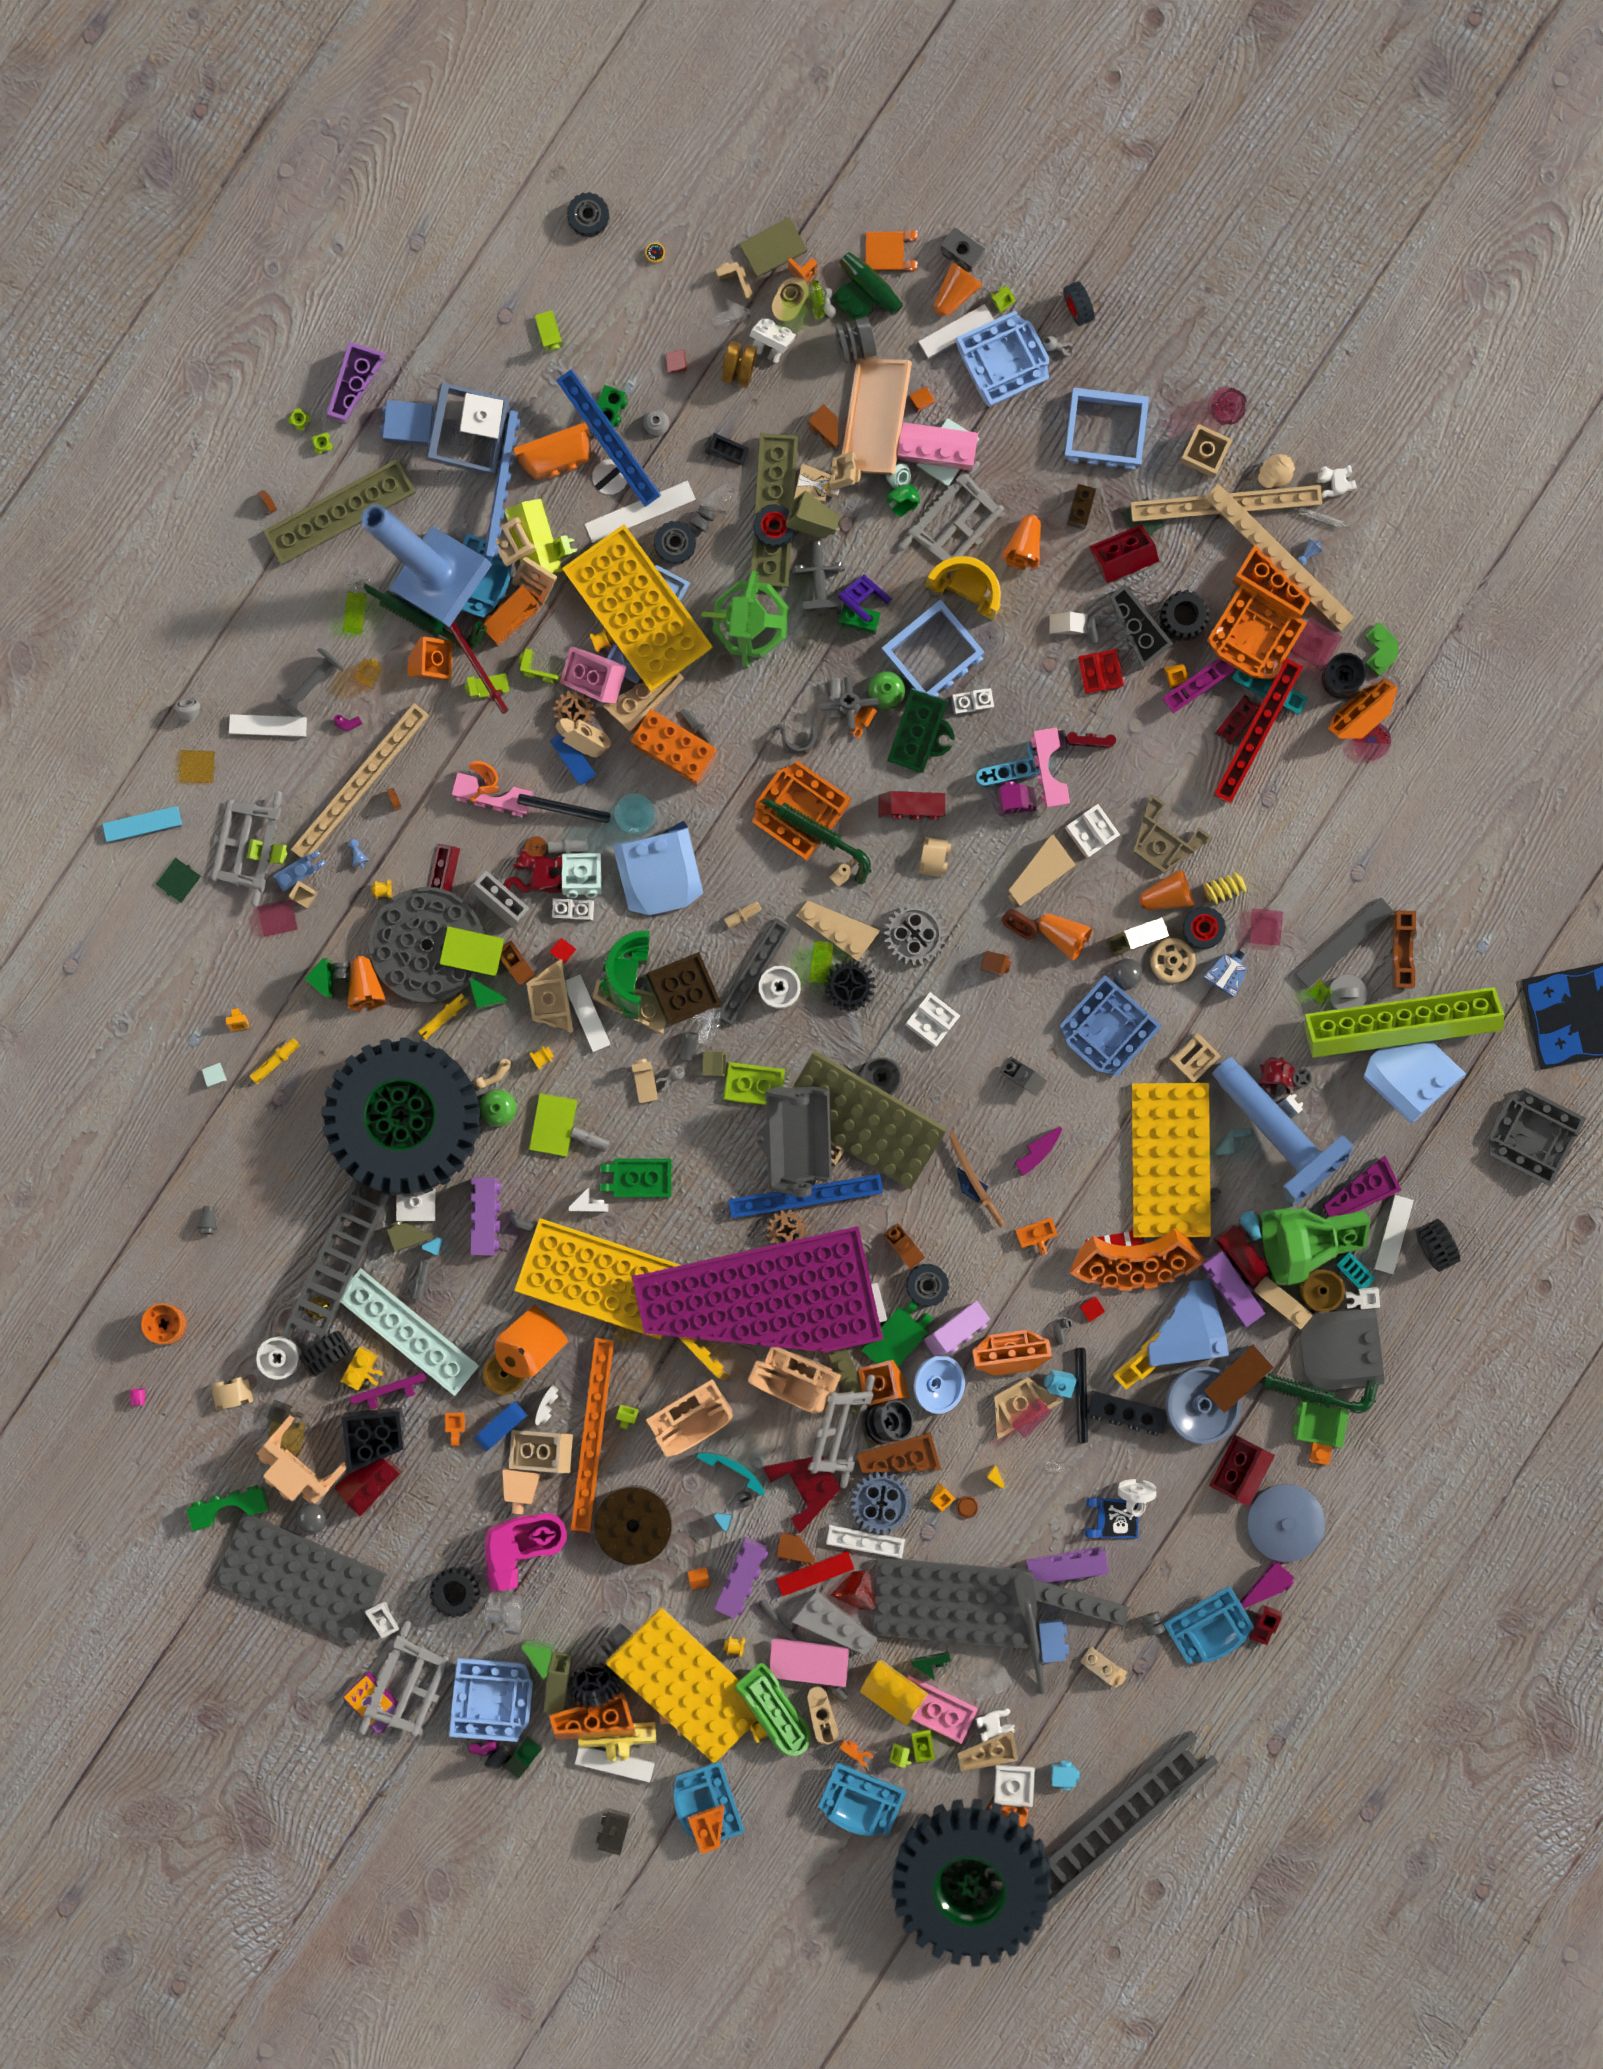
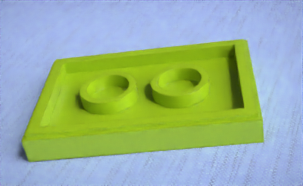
(472, 951)
(750, 1082)
(553, 1124)

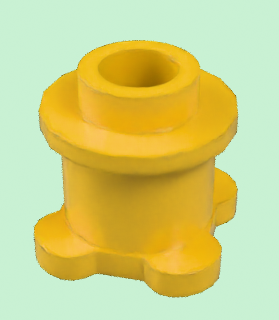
(601, 640)
(382, 889)
(542, 1056)
(734, 1646)
(758, 1732)

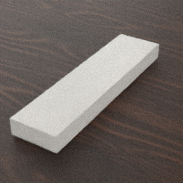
(946, 336)
(268, 725)
(587, 1013)
(1393, 1234)
(865, 1541)
(631, 1767)

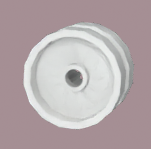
(785, 977)
(268, 1361)

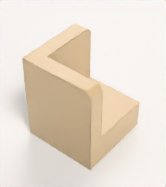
(302, 894)

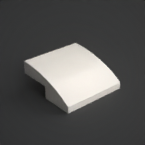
(1092, 831)
(932, 1020)

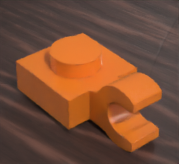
(862, 719)
(455, 1423)
(851, 1749)

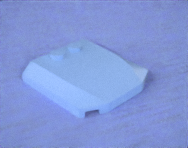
(1004, 357)
(659, 872)
(1412, 1076)
(490, 1700)

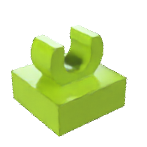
(1003, 298)
(562, 547)
(626, 1415)
(900, 1755)

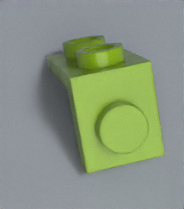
(549, 331)
(526, 660)
(478, 690)
(277, 855)

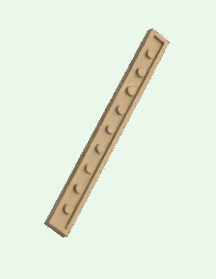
(1248, 500)
(1280, 557)
(361, 781)

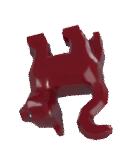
(540, 877)

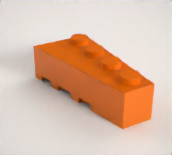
(1271, 583)
(607, 1721)

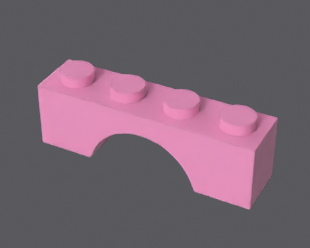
(467, 786)
(1054, 793)

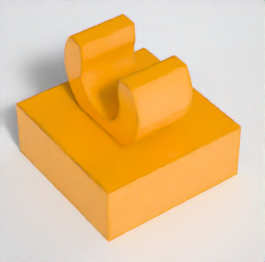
(237, 1021)

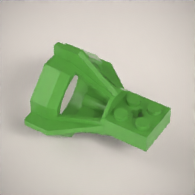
(748, 618)
(1302, 1241)

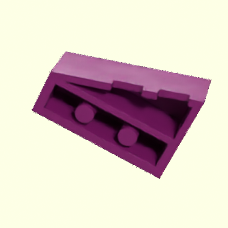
(1016, 798)

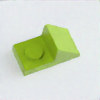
(923, 1746)

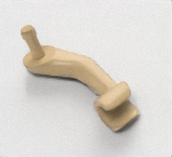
(503, 1067)

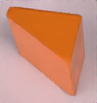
(922, 399)

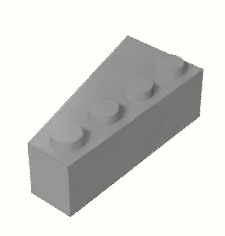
(832, 1622)

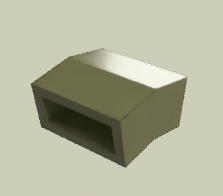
(714, 1063)

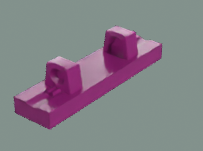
(1198, 685)
(406, 1383)

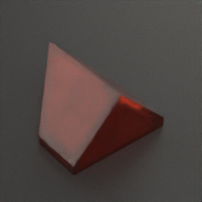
(856, 1591)

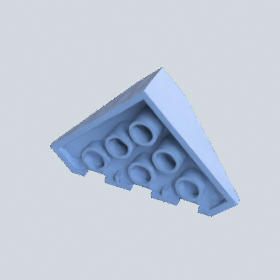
(1192, 1330)

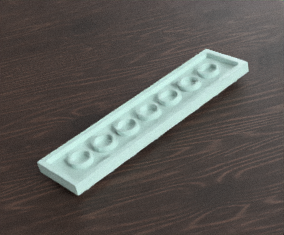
(408, 1332)

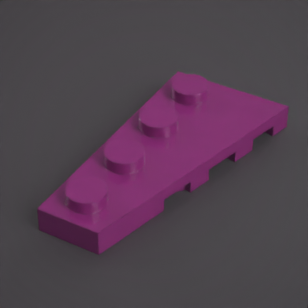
(1366, 1189)

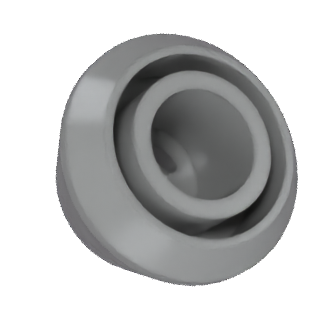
(656, 426)
(187, 709)

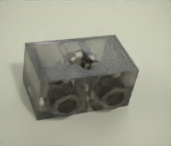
(619, 1821)

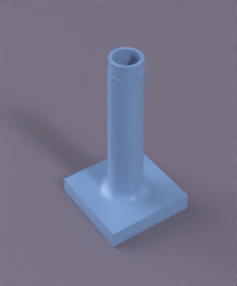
(437, 570)
(1308, 1161)

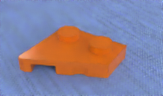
(707, 1828)

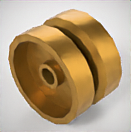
(738, 364)
(1331, 1296)
(495, 1382)

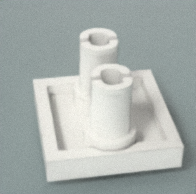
(772, 335)

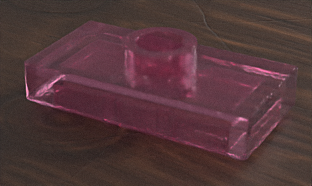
(1031, 1417)

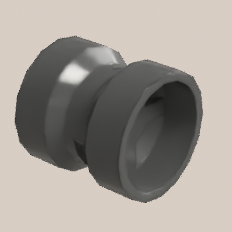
(703, 519)
(1153, 1623)

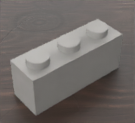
(499, 899)

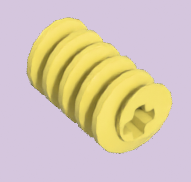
(1224, 888)

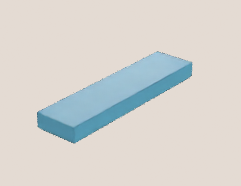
(142, 824)

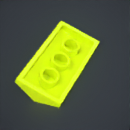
(537, 531)

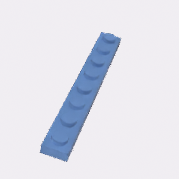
(500, 494)

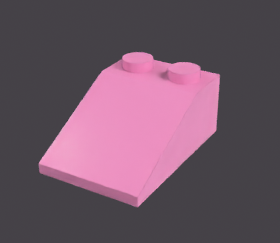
(593, 675)

